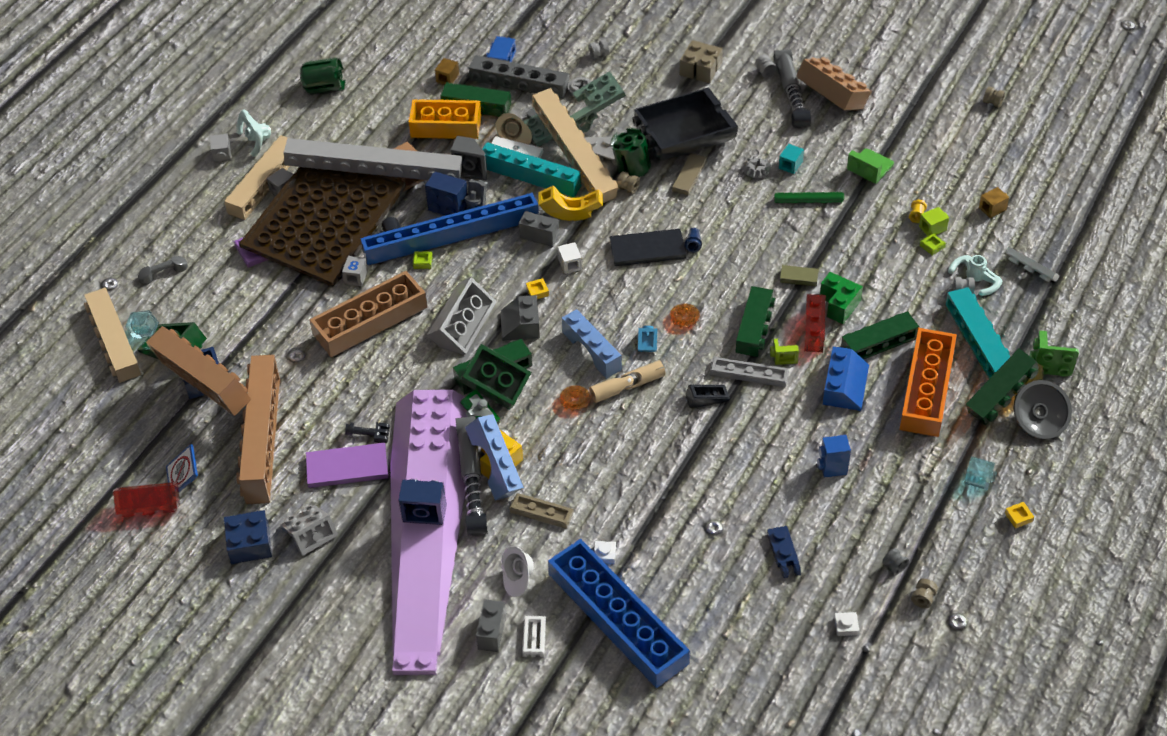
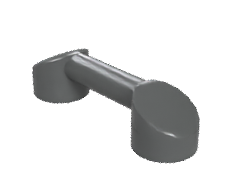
(146, 274)

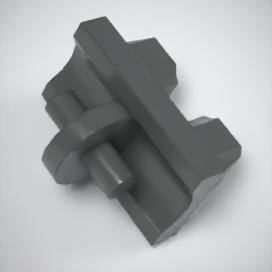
(476, 194)

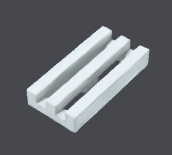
(533, 651)

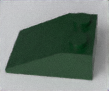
(187, 330)

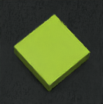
(932, 244)
(422, 260)

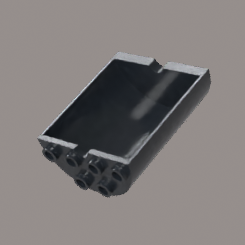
(684, 124)

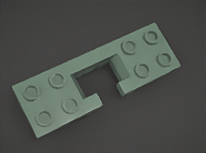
(595, 95)

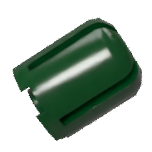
(322, 76)
(631, 152)

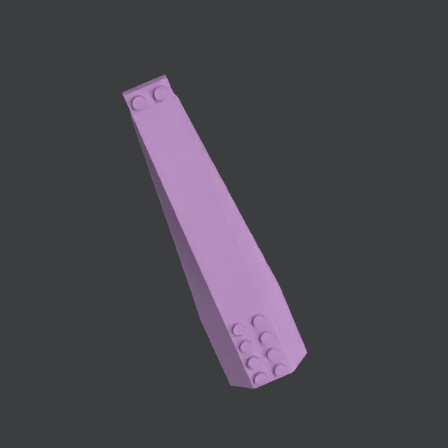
(424, 554)

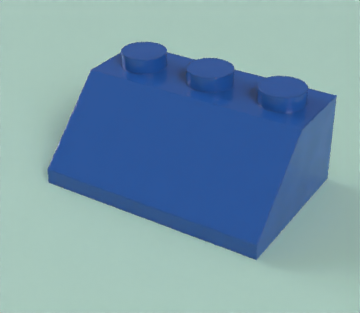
(845, 379)

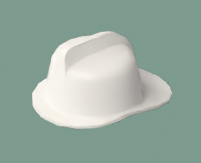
(516, 570)

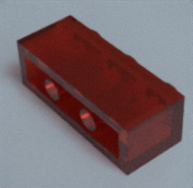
(814, 323)
(146, 499)

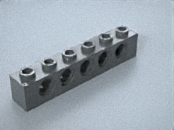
(518, 76)

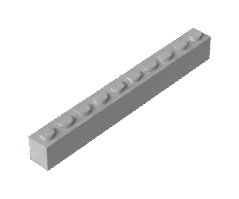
(369, 159)

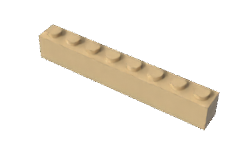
(573, 144)

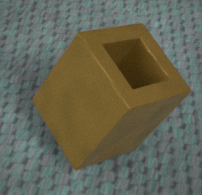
(446, 71)
(994, 202)

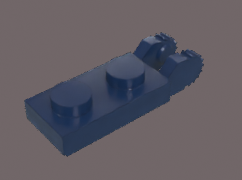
(783, 550)

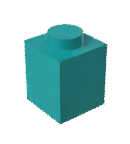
(791, 158)

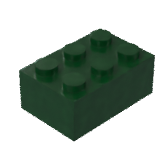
(495, 376)

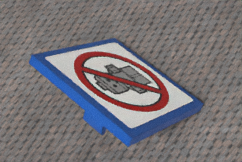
(183, 468)

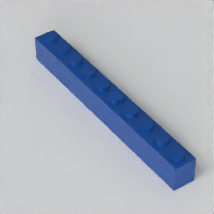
(447, 229)

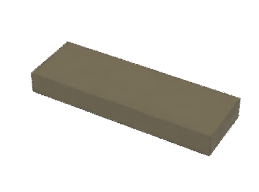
(689, 174)
(541, 510)

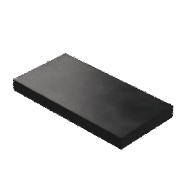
(647, 247)

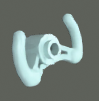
(254, 131)
(978, 270)

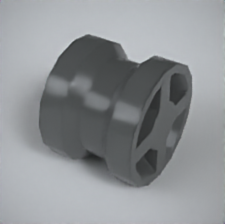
(895, 561)

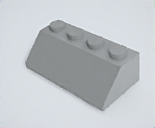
(462, 317)

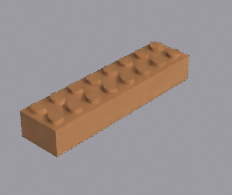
(259, 430)

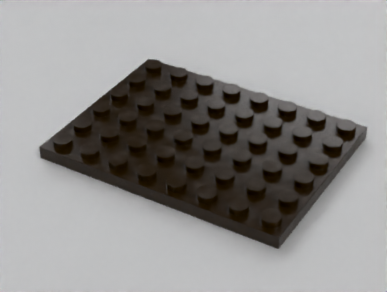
(321, 220)

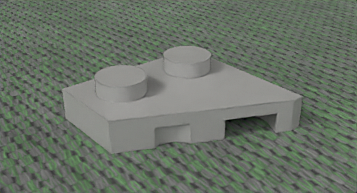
(602, 147)

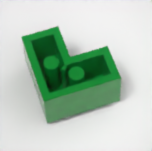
(841, 296)

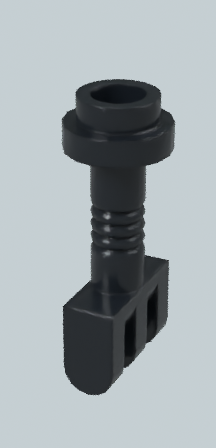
(380, 433)

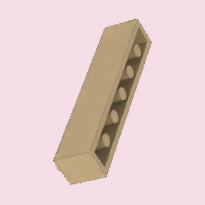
(255, 185)
(112, 335)

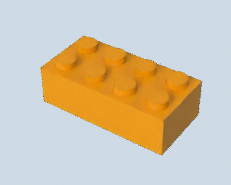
(444, 119)

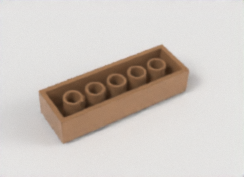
(368, 313)
(199, 370)

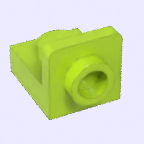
(784, 354)

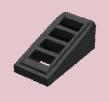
(700, 395)

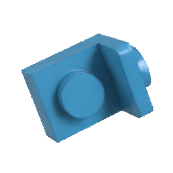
(647, 339)

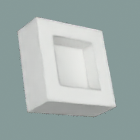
(606, 551)
(846, 624)

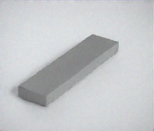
(749, 372)

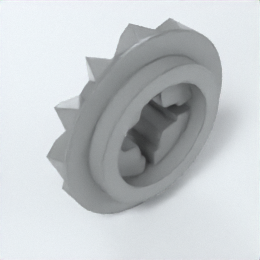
(577, 83)
(760, 172)

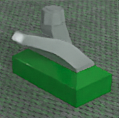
(477, 406)

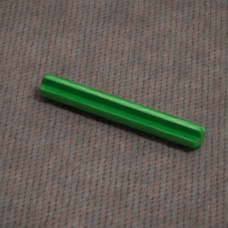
(809, 197)

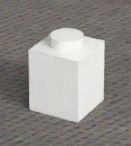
(569, 258)

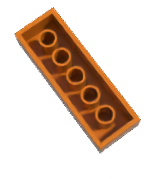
(928, 382)

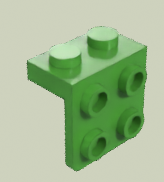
(869, 164)
(1053, 359)

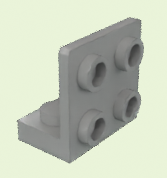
(309, 528)

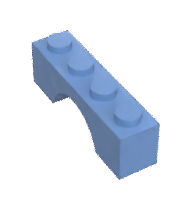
(604, 355)
(504, 477)

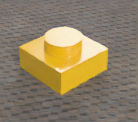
(537, 288)
(1019, 515)

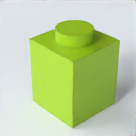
(934, 221)

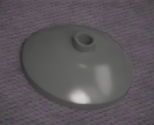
(1053, 407)

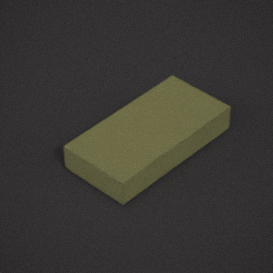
(799, 275)

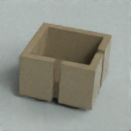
(705, 56)

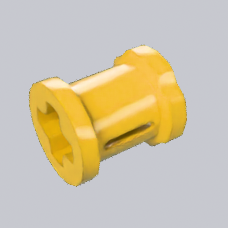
(918, 207)

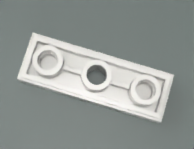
(520, 147)
(1031, 265)

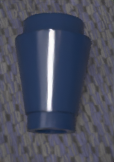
(693, 241)

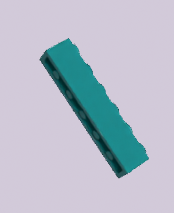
(532, 169)
(977, 330)

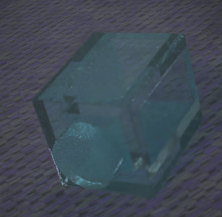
(142, 324)
(980, 473)

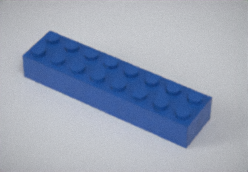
(619, 613)

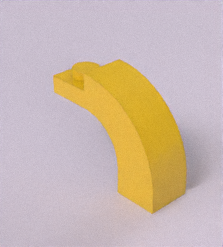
(569, 208)

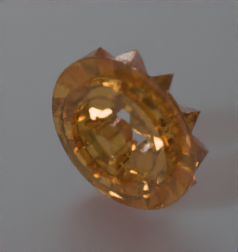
(680, 310)
(574, 392)

